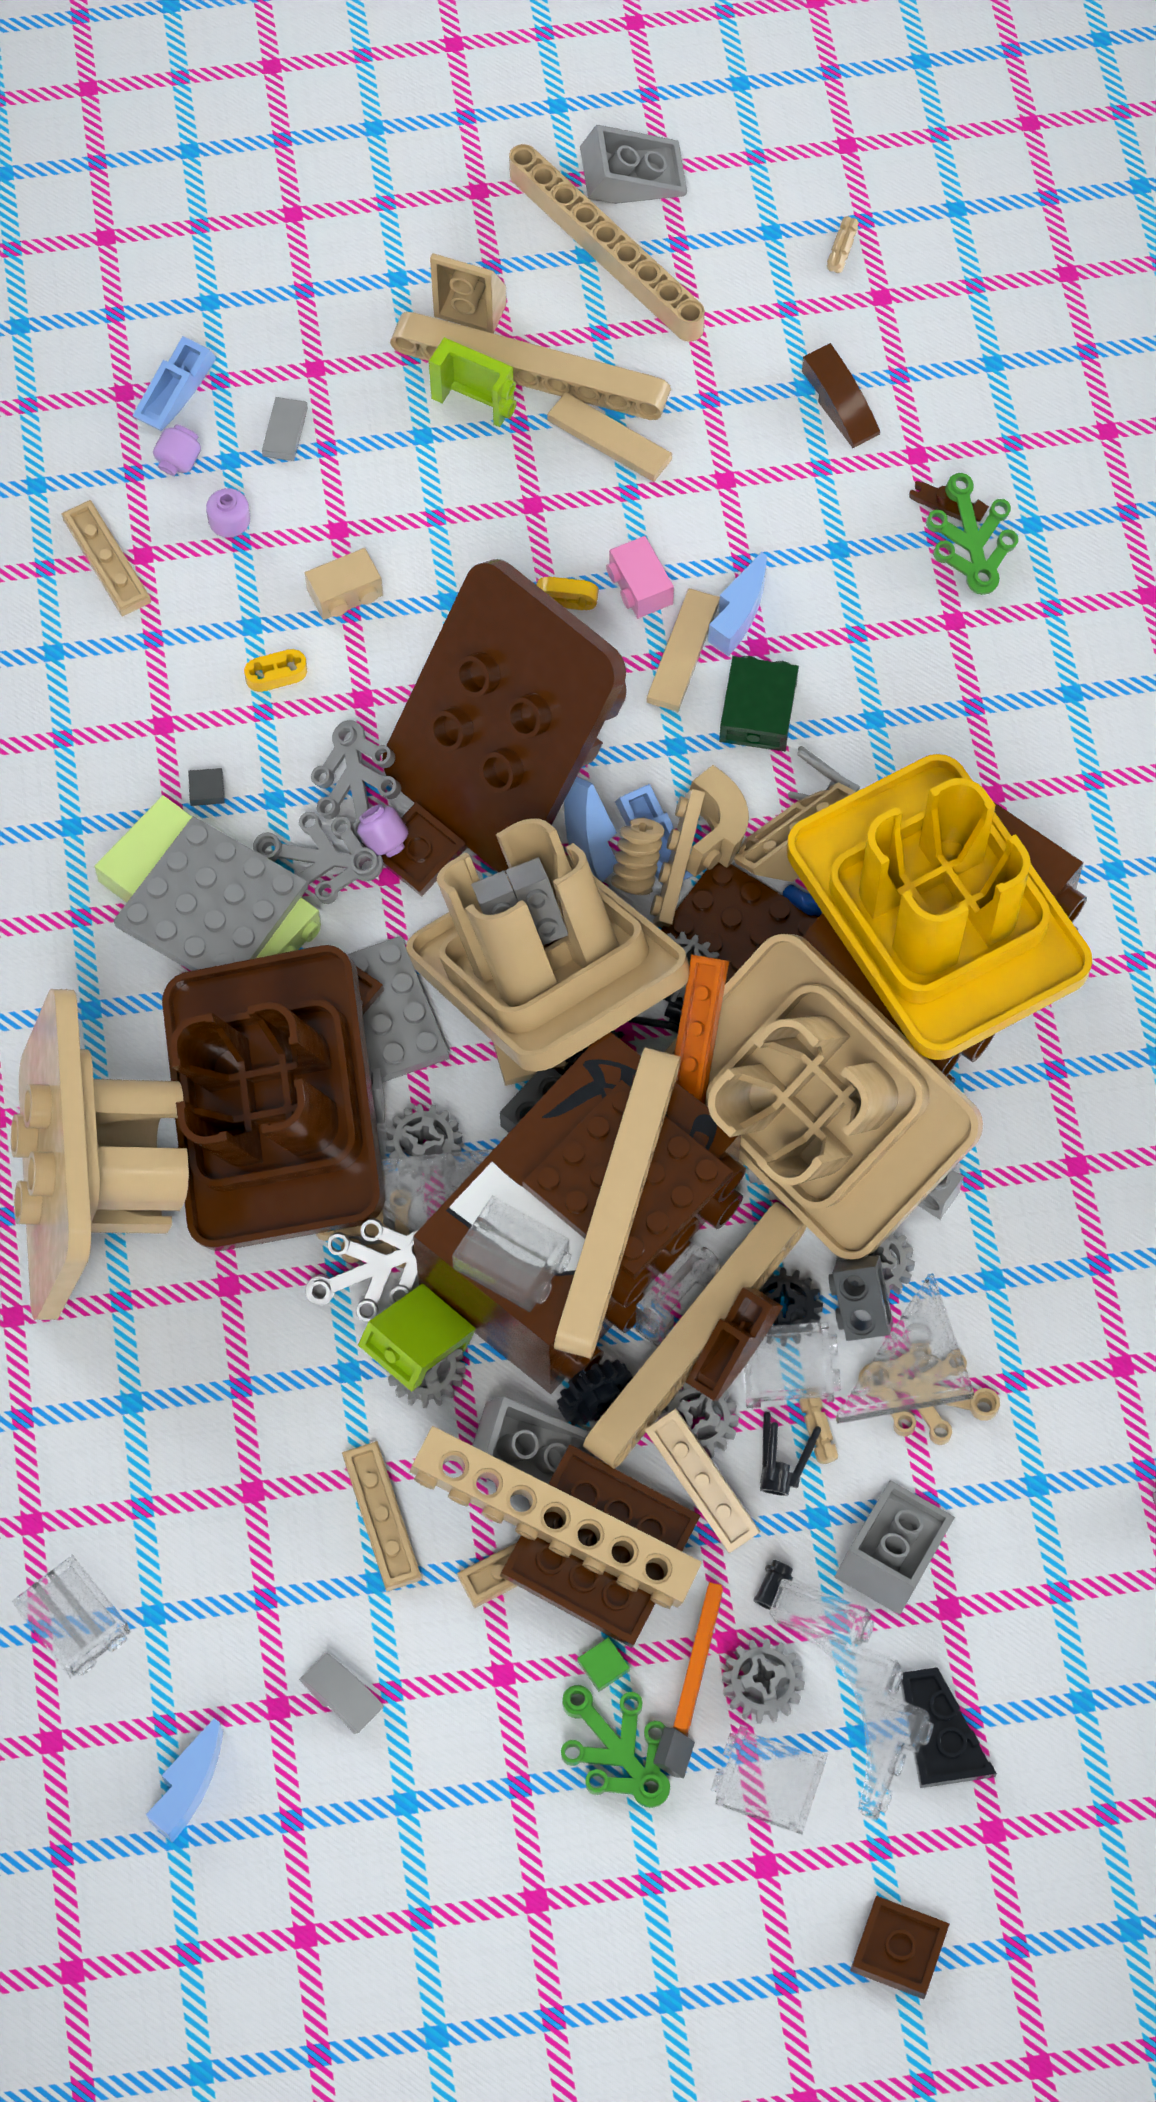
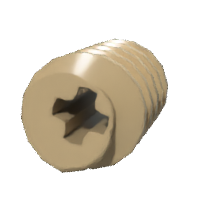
(638, 856)

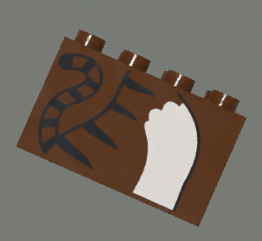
(530, 1336)

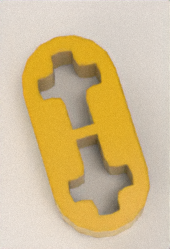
(570, 592)
(275, 670)

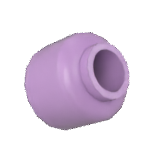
(176, 450)
(228, 512)
(382, 830)

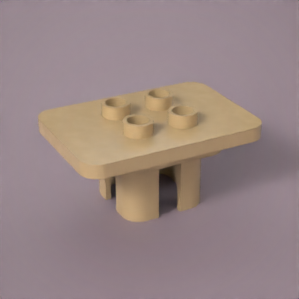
(552, 996)
(831, 1098)
(86, 1155)

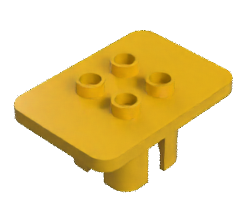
(939, 906)

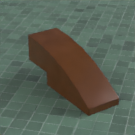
(840, 395)
(733, 1342)

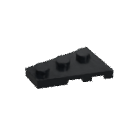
(953, 1749)

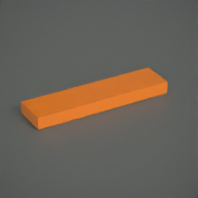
(700, 1023)
(698, 1658)

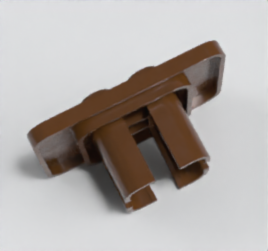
(504, 709)
(274, 1098)

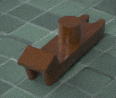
(938, 500)

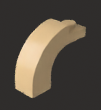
(727, 816)

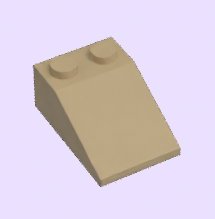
(466, 293)

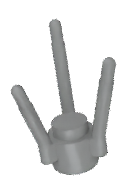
(823, 768)

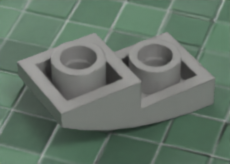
(342, 1692)

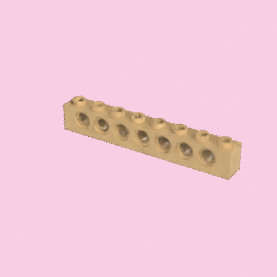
(576, 1515)

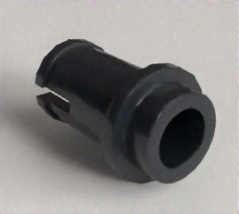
(771, 1583)

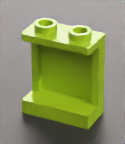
(472, 375)
(415, 1335)

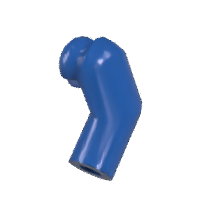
(802, 900)

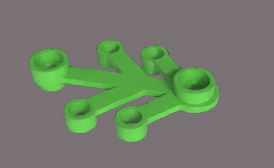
(971, 538)
(619, 1750)

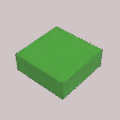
(603, 1664)

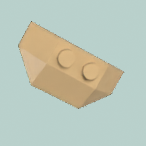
(766, 849)

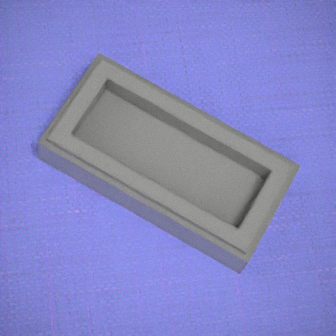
(284, 429)

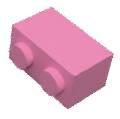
(640, 576)

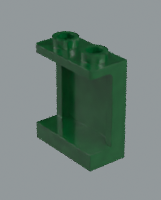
(758, 703)

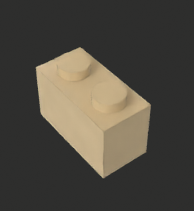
(344, 584)

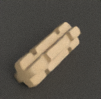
(842, 244)
(825, 1452)

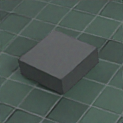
(206, 787)
(674, 1752)

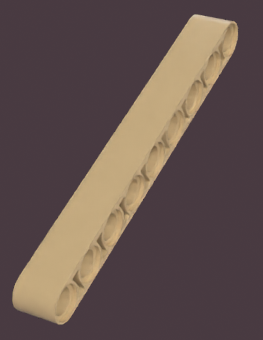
(606, 243)
(540, 366)
(617, 1203)
(676, 1355)

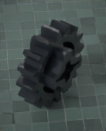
(796, 1304)
(593, 1392)

